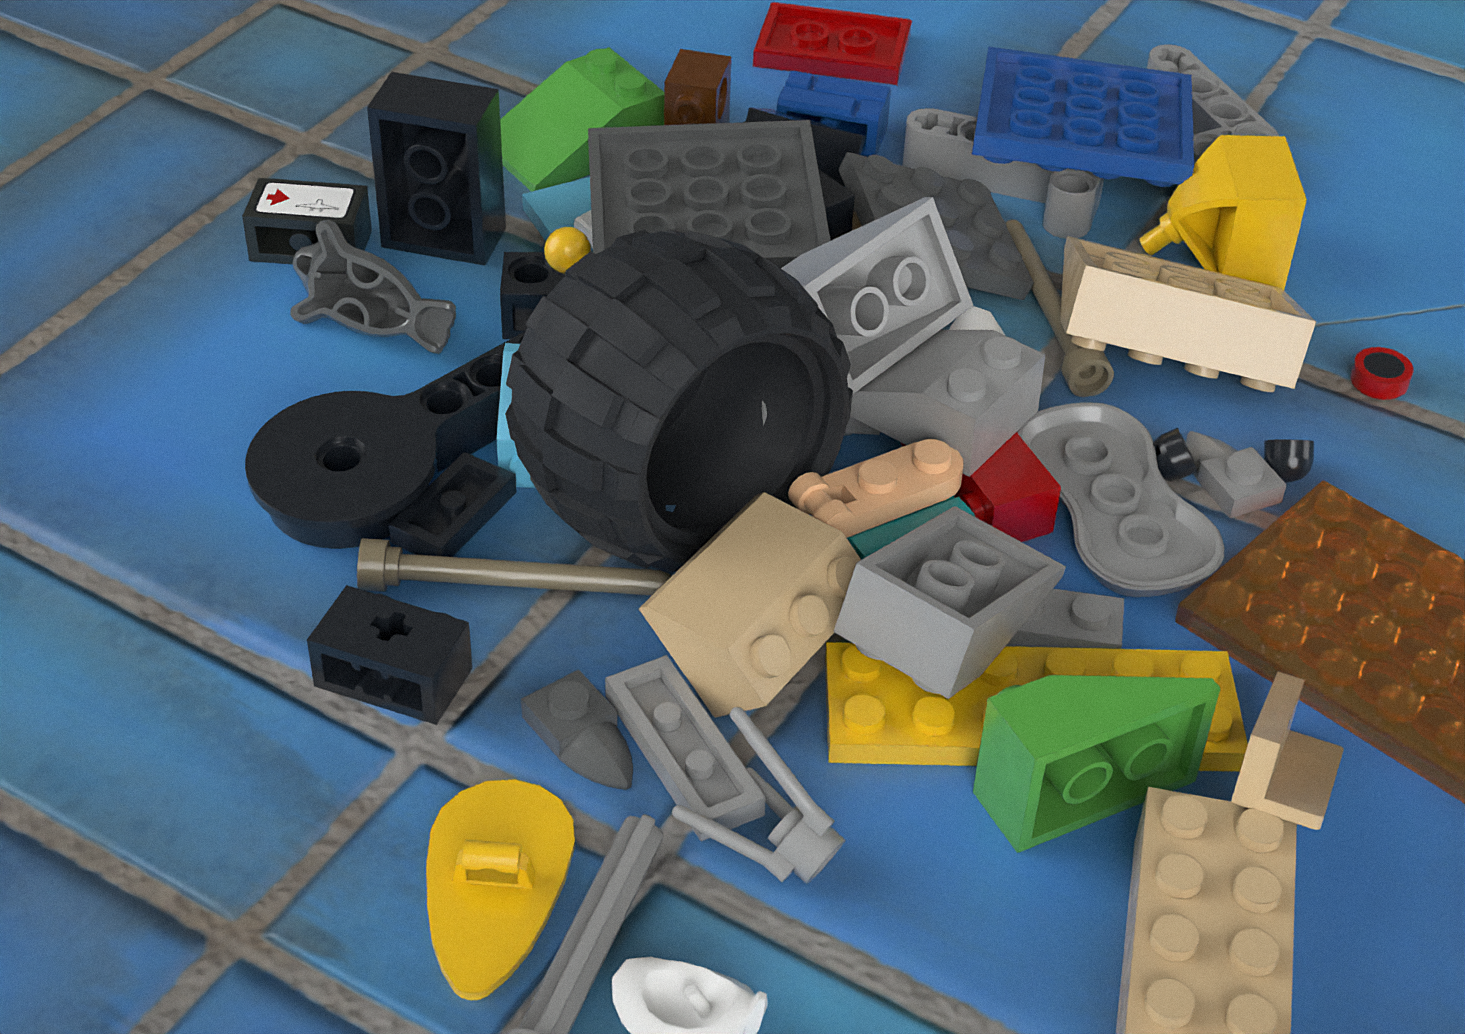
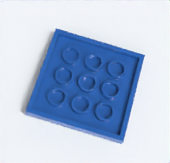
(1086, 117)

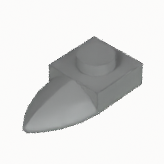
(1234, 478)

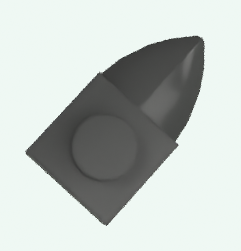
(581, 730)

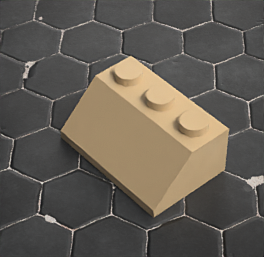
(753, 603)

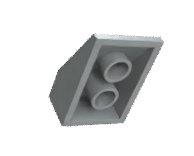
(885, 286)
(956, 389)
(945, 599)

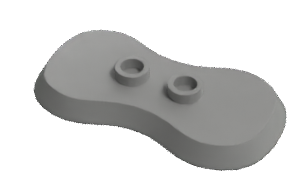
(1123, 513)

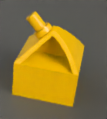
(1237, 210)

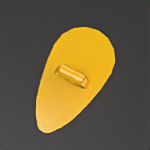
(494, 879)

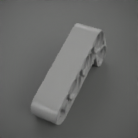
(1215, 105)
(945, 144)

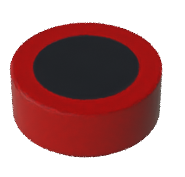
(1381, 373)

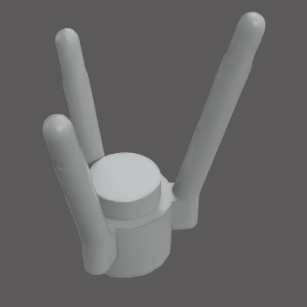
(802, 836)

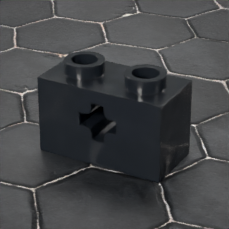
(390, 654)

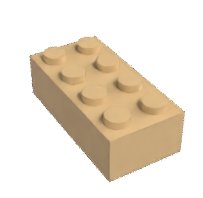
(1208, 919)

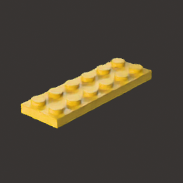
(888, 719)

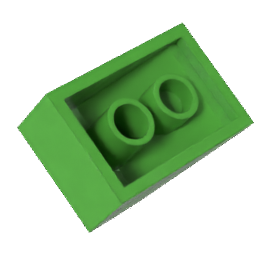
(548, 129)
(1087, 749)

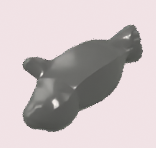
(366, 293)

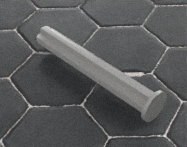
(593, 929)

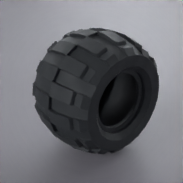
(652, 388)

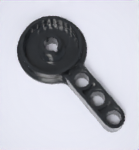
(358, 458)

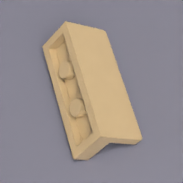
(1283, 768)

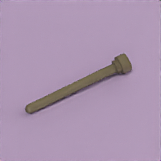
(1083, 369)
(387, 566)

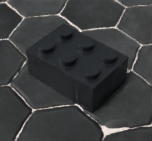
(438, 167)

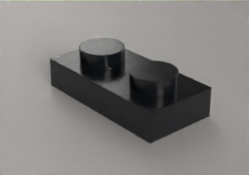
(453, 507)

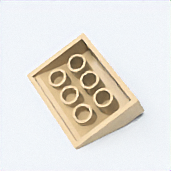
(1182, 315)

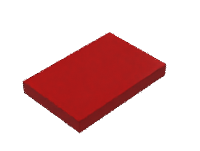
(833, 43)

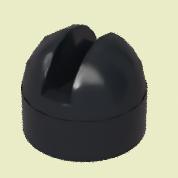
(1173, 456)
(1289, 457)

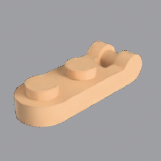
(881, 487)

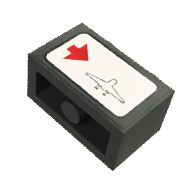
(286, 213)

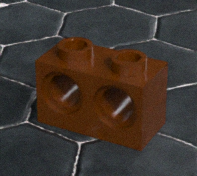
(698, 89)

